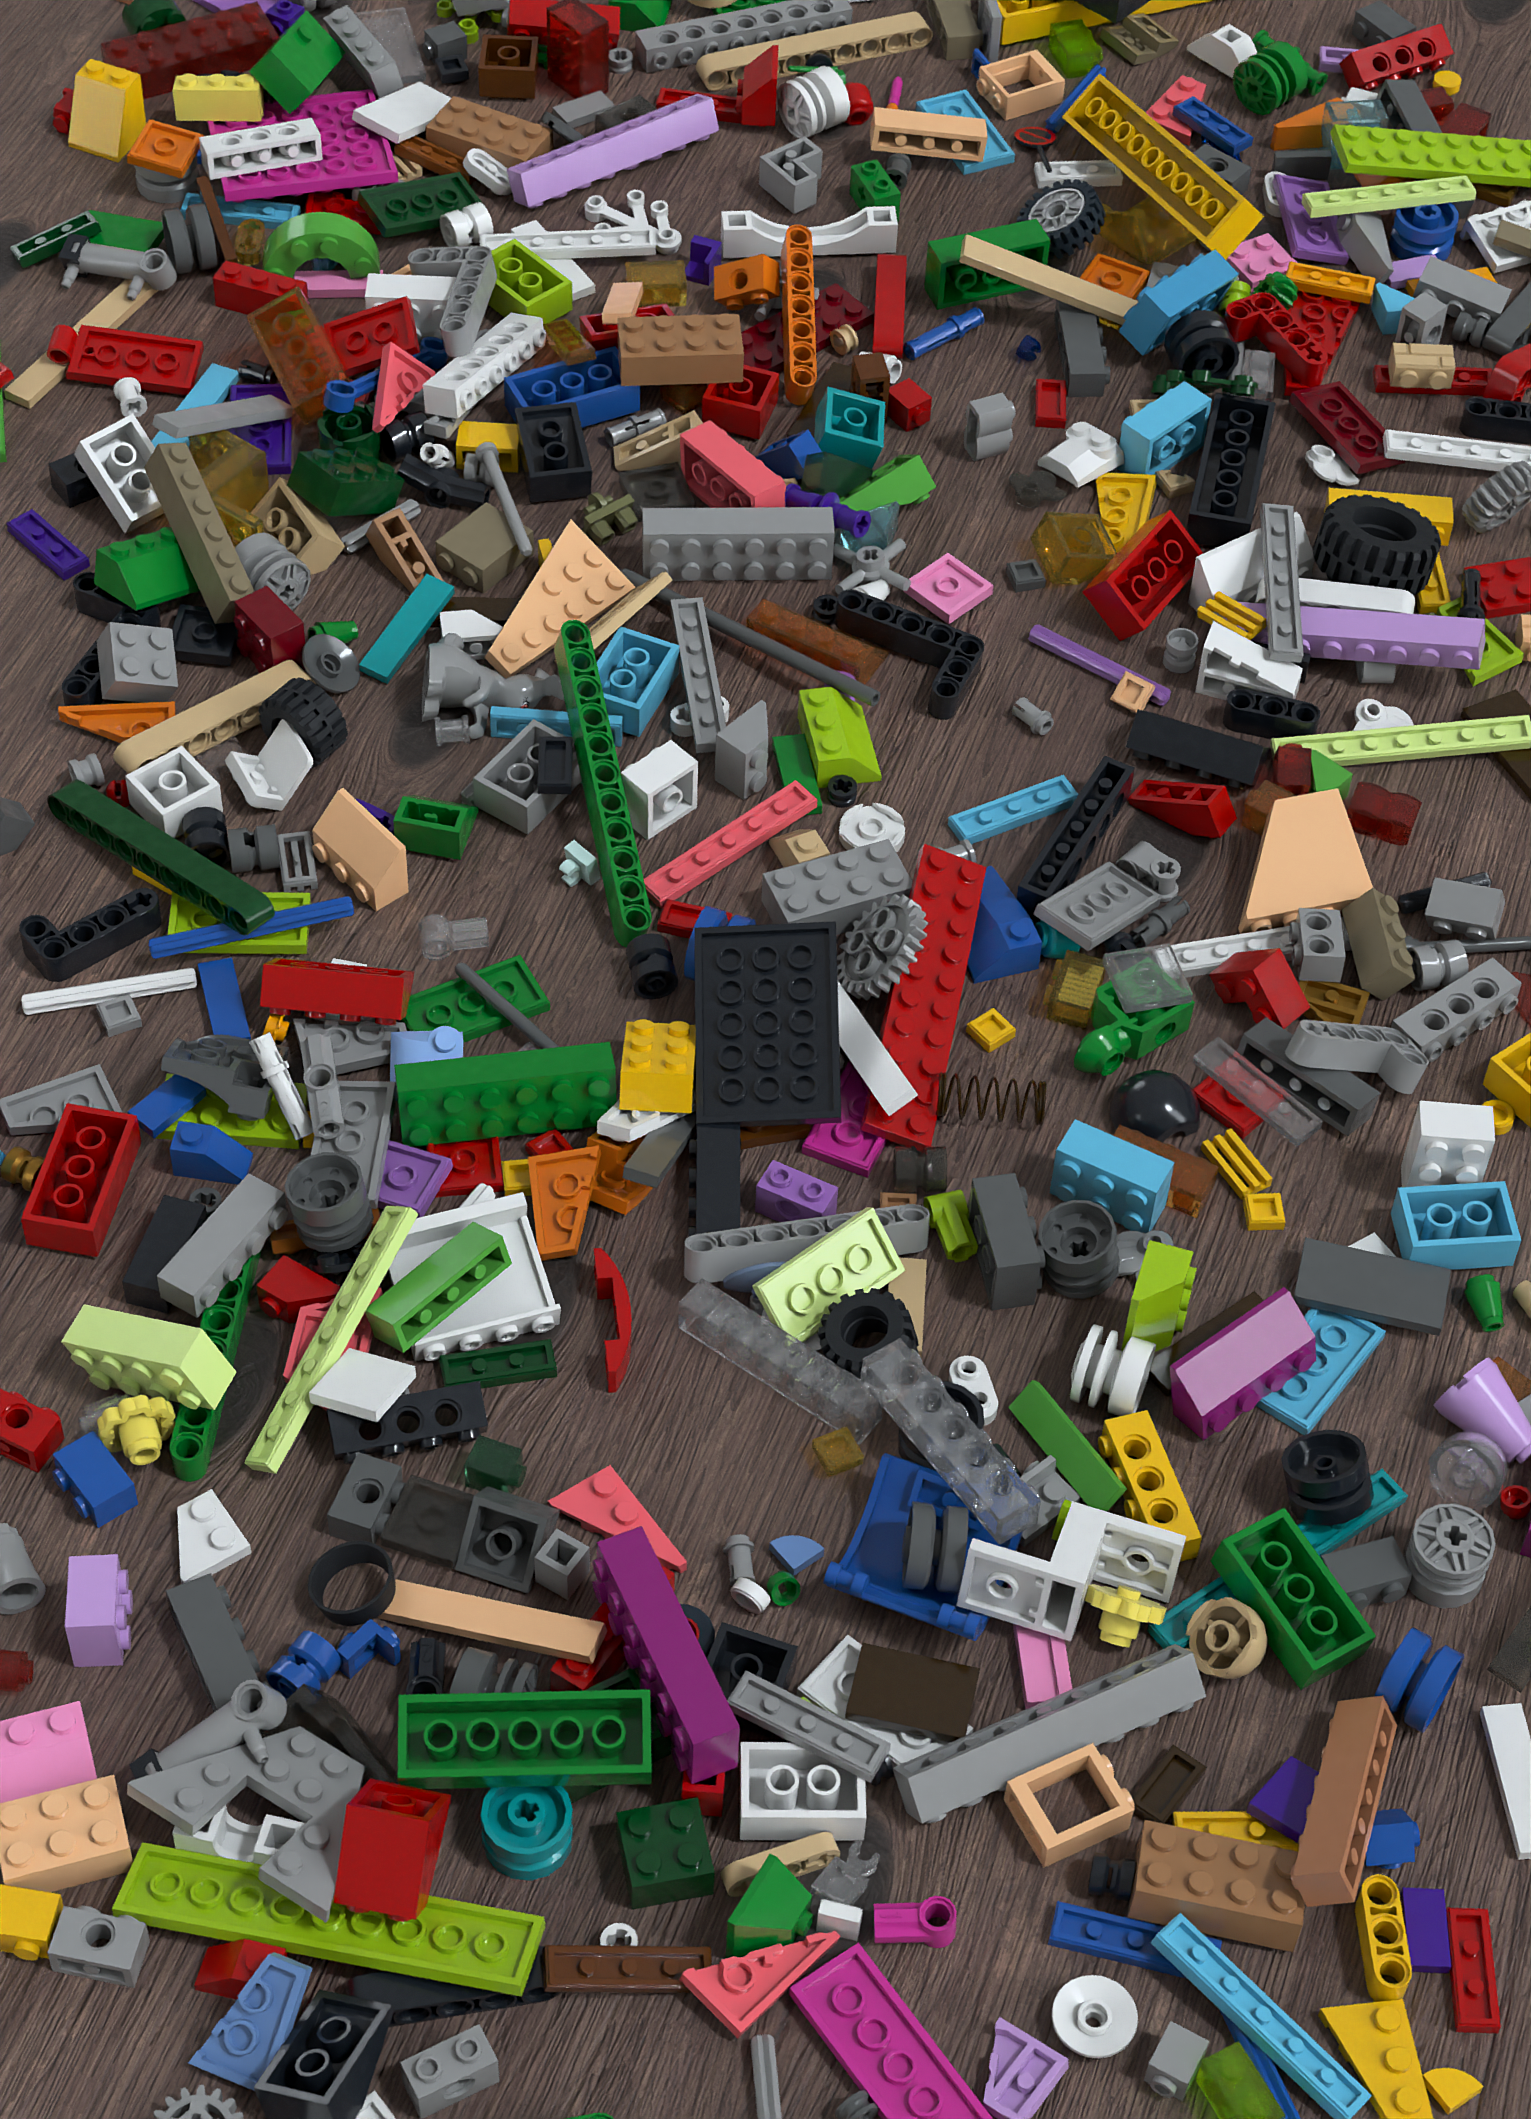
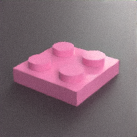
(1259, 257)
(949, 588)

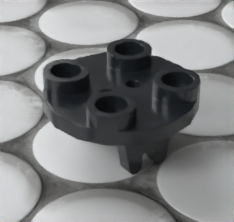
(335, 1262)

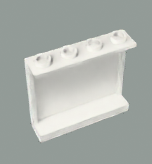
(508, 1305)

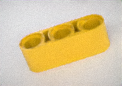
(1388, 1922)

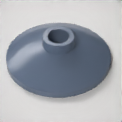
(744, 1278)

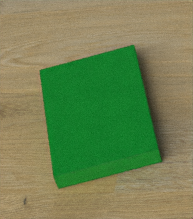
(127, 232)

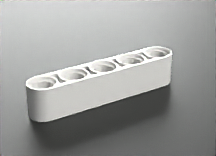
(1349, 596)

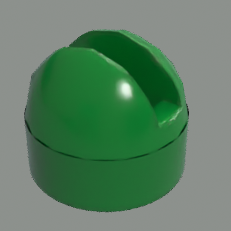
(789, 1582)

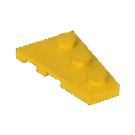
(1383, 2054)

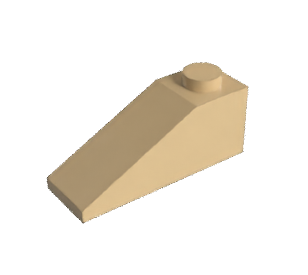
(655, 446)

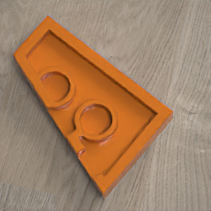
(561, 1198)

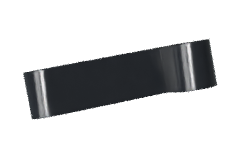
(90, 939)

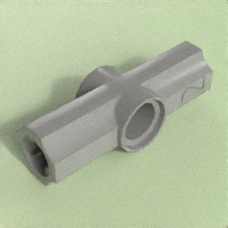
(322, 1086)

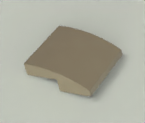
(1139, 39)

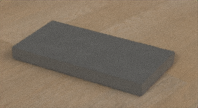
(1372, 1286)

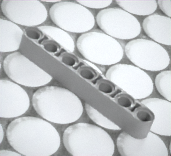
(726, 1251)

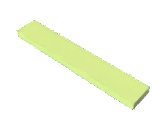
(1388, 196)

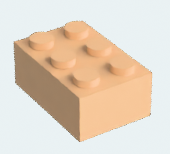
(64, 1837)

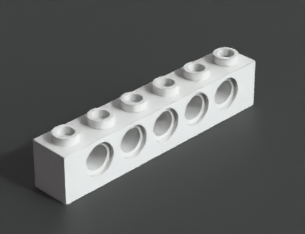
(491, 359)

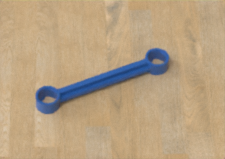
(341, 395)

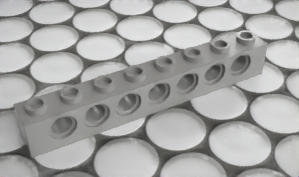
(689, 40)

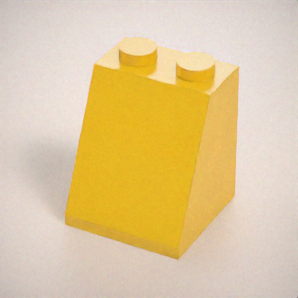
(106, 110)

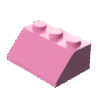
(44, 1752)

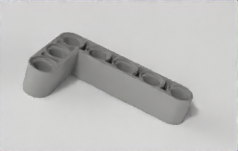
(470, 292)

